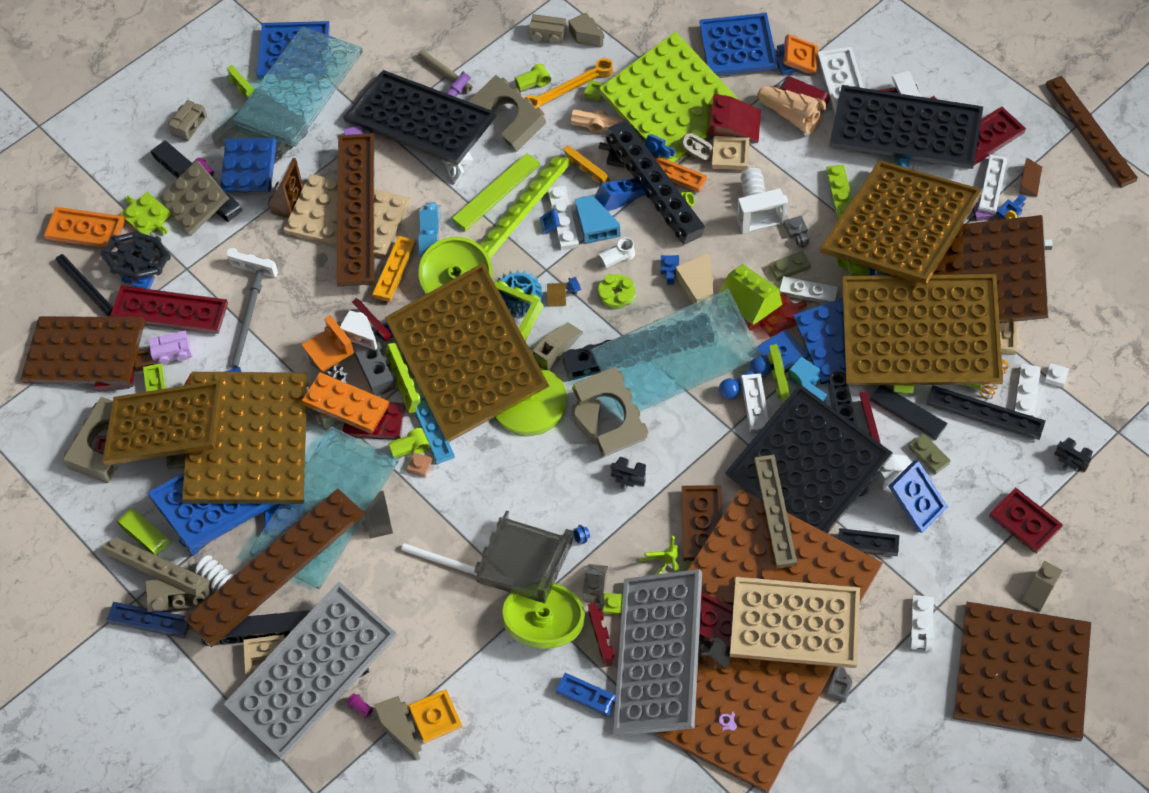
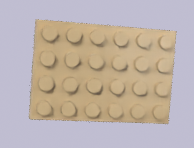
(316, 214)
(795, 622)

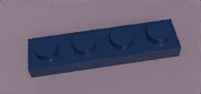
(152, 621)

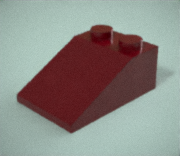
(733, 118)

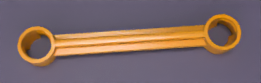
(574, 83)

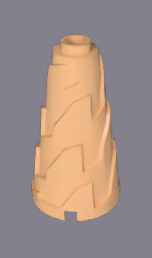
(798, 109)

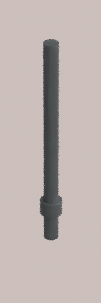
(255, 288)

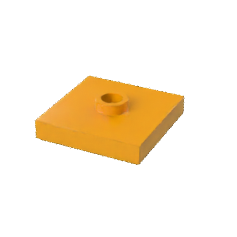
(435, 716)

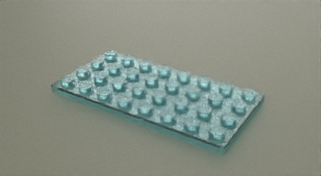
(298, 86)
(680, 350)
(336, 463)

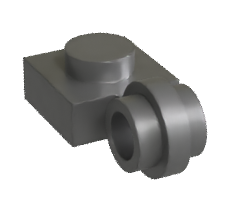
(797, 228)

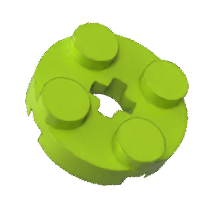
(613, 282)

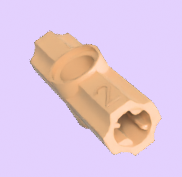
(596, 121)

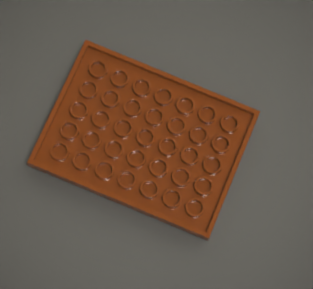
(744, 549)
(769, 709)

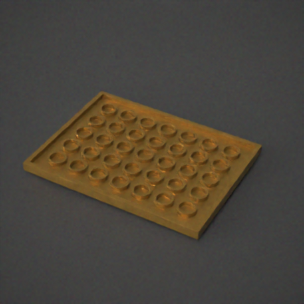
(901, 222)
(920, 331)
(466, 352)
(257, 442)

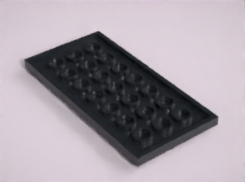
(420, 117)
(906, 126)

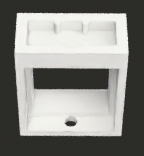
(764, 219)

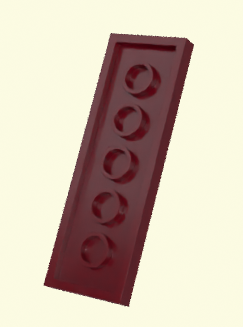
(171, 309)

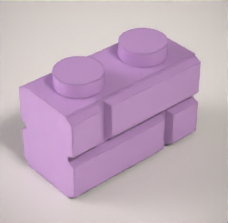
(170, 347)

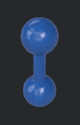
(730, 388)

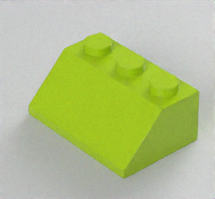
(752, 293)

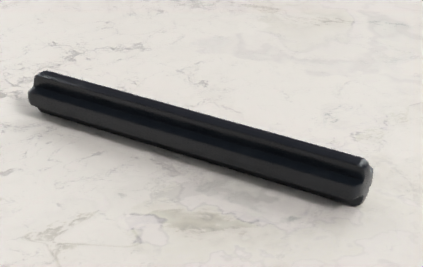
(84, 284)

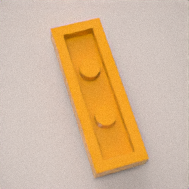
(585, 165)

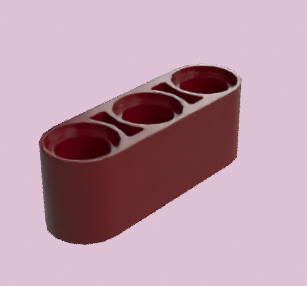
(800, 87)

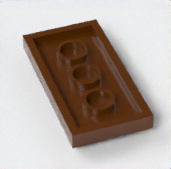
(699, 516)

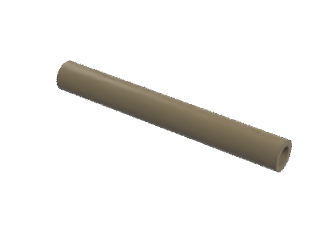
(442, 69)

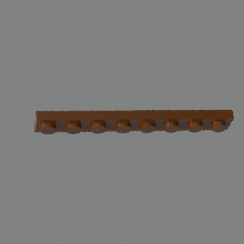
(1091, 131)

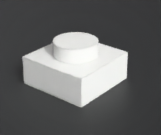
(1056, 375)

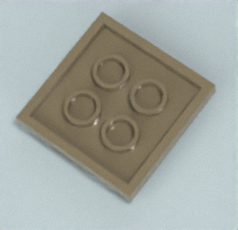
(194, 197)

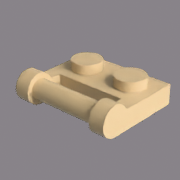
(259, 649)

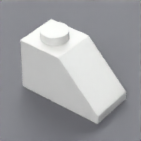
(358, 329)
(892, 470)

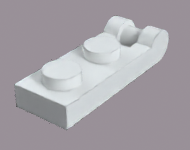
(251, 263)
(922, 622)

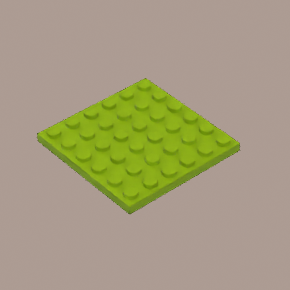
(666, 93)

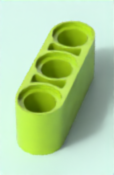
(143, 531)

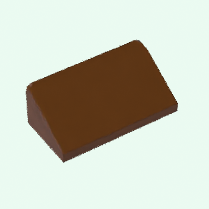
(1030, 178)

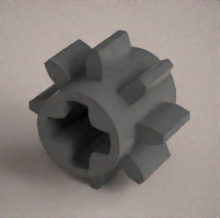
(336, 372)

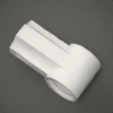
(617, 253)

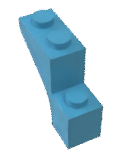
(429, 226)
(808, 376)

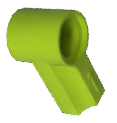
(537, 76)
(413, 442)

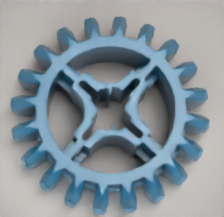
(524, 282)

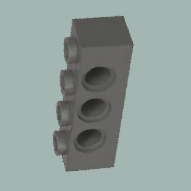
(381, 382)

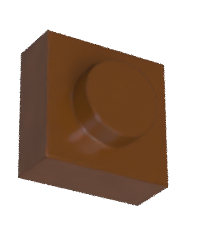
(143, 359)

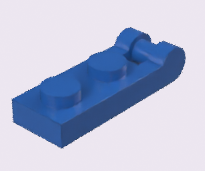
(585, 694)

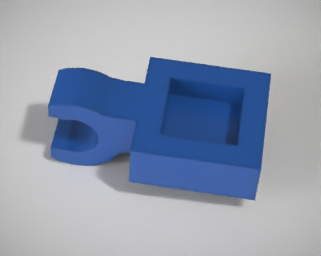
(784, 69)
(657, 147)
(1011, 206)
(668, 267)
(145, 283)

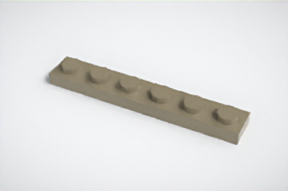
(775, 511)
(155, 566)

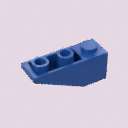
(618, 193)

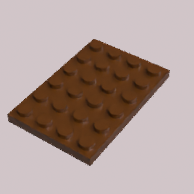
(83, 350)

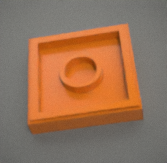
(800, 54)

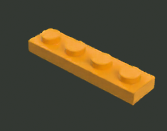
(394, 269)

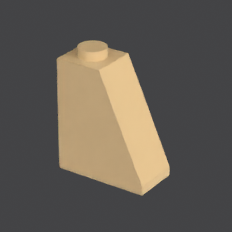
(696, 278)

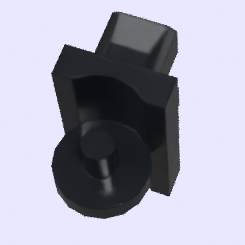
(1072, 457)
(628, 476)

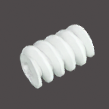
(752, 182)
(211, 570)

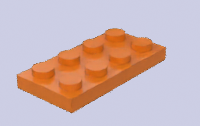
(83, 227)
(345, 403)

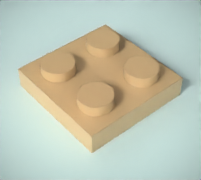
(730, 153)

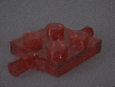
(780, 318)

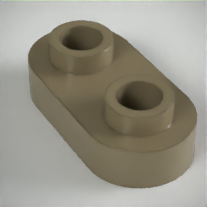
(696, 145)

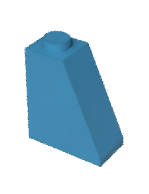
(595, 220)

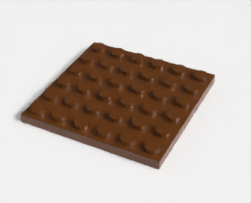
(1011, 251)
(1023, 671)

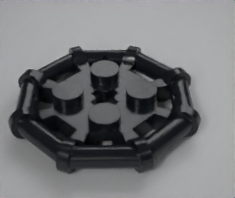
(140, 266)

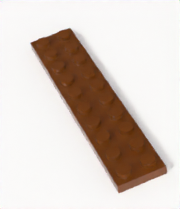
(356, 210)
(274, 567)

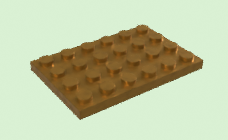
(163, 422)

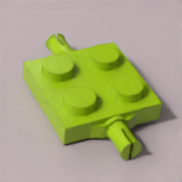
(146, 214)

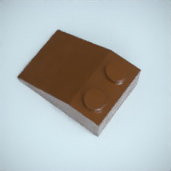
(286, 191)

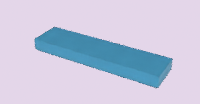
(438, 444)

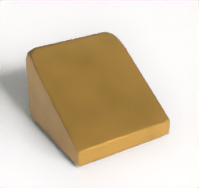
(556, 294)

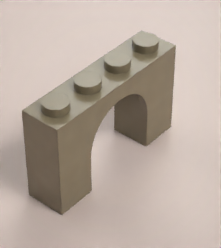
(528, 121)
(610, 384)
(80, 455)

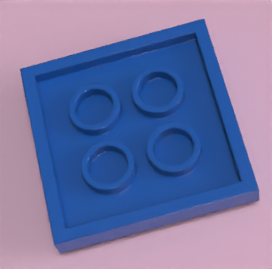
(248, 165)

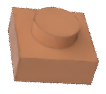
(419, 465)

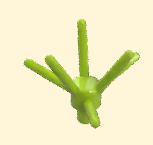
(668, 556)

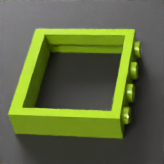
(533, 311)

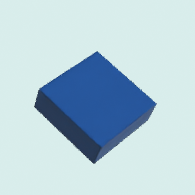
(550, 221)

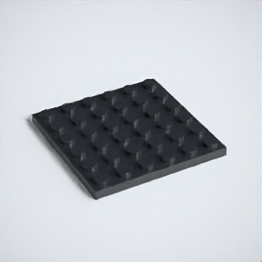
(818, 458)

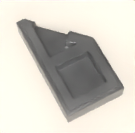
(839, 685)

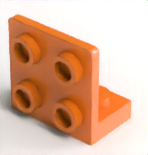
(328, 346)

